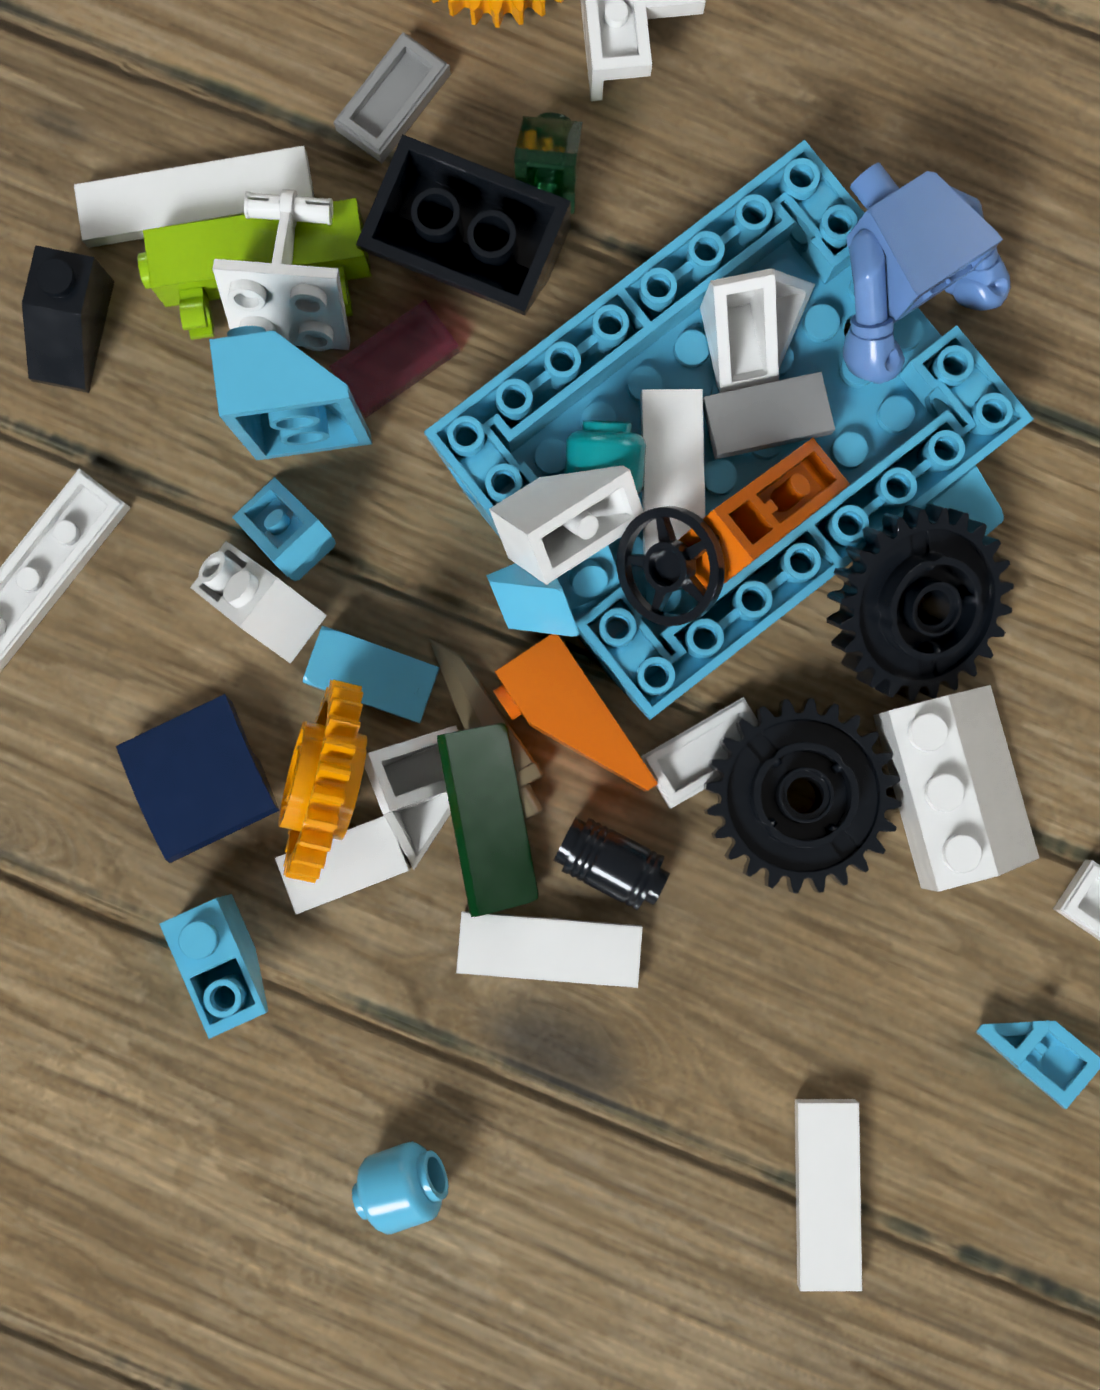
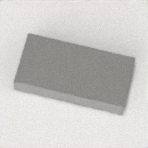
(392, 97)
(768, 415)

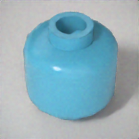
(400, 1187)

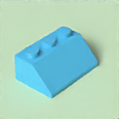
(281, 397)

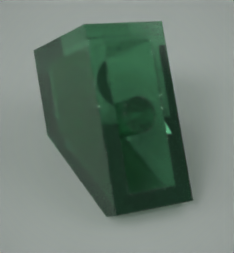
(550, 154)

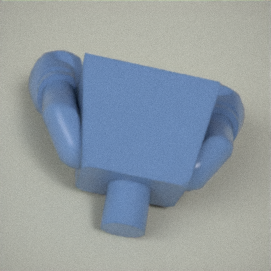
(906, 253)

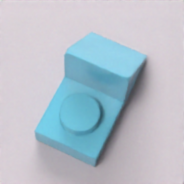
(285, 530)
(547, 608)

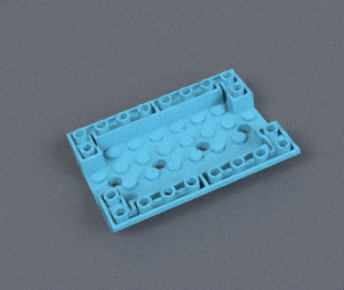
(890, 439)

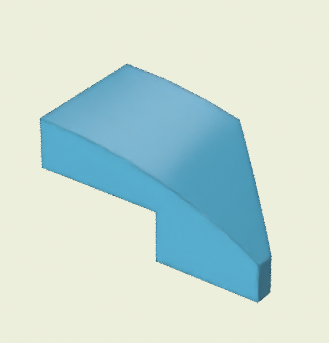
(1045, 1055)

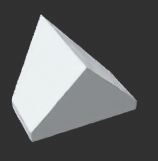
(752, 325)
(411, 791)

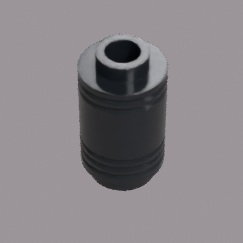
(612, 863)

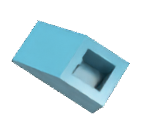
(217, 964)

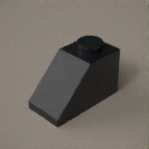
(64, 317)

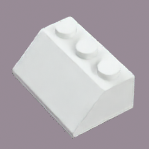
(956, 789)

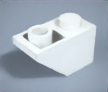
(257, 601)

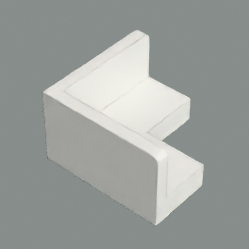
(619, 36)

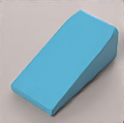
(386, 676)

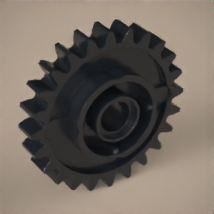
(915, 556)
(846, 787)

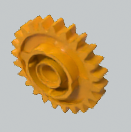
(323, 781)

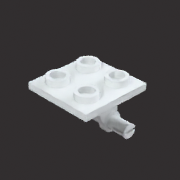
(291, 299)

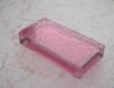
(396, 358)

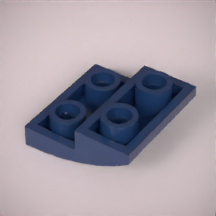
(197, 778)

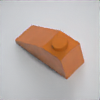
(769, 508)
(562, 704)

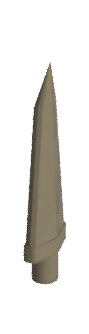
(478, 710)

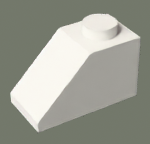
(565, 519)

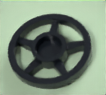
(670, 565)

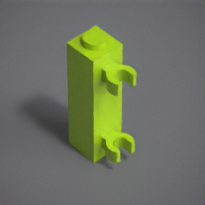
(182, 257)

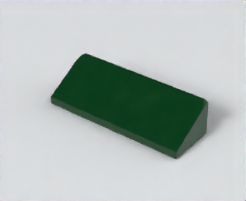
(488, 818)

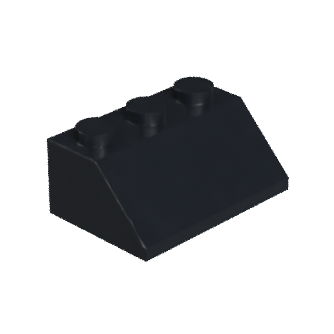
(466, 225)

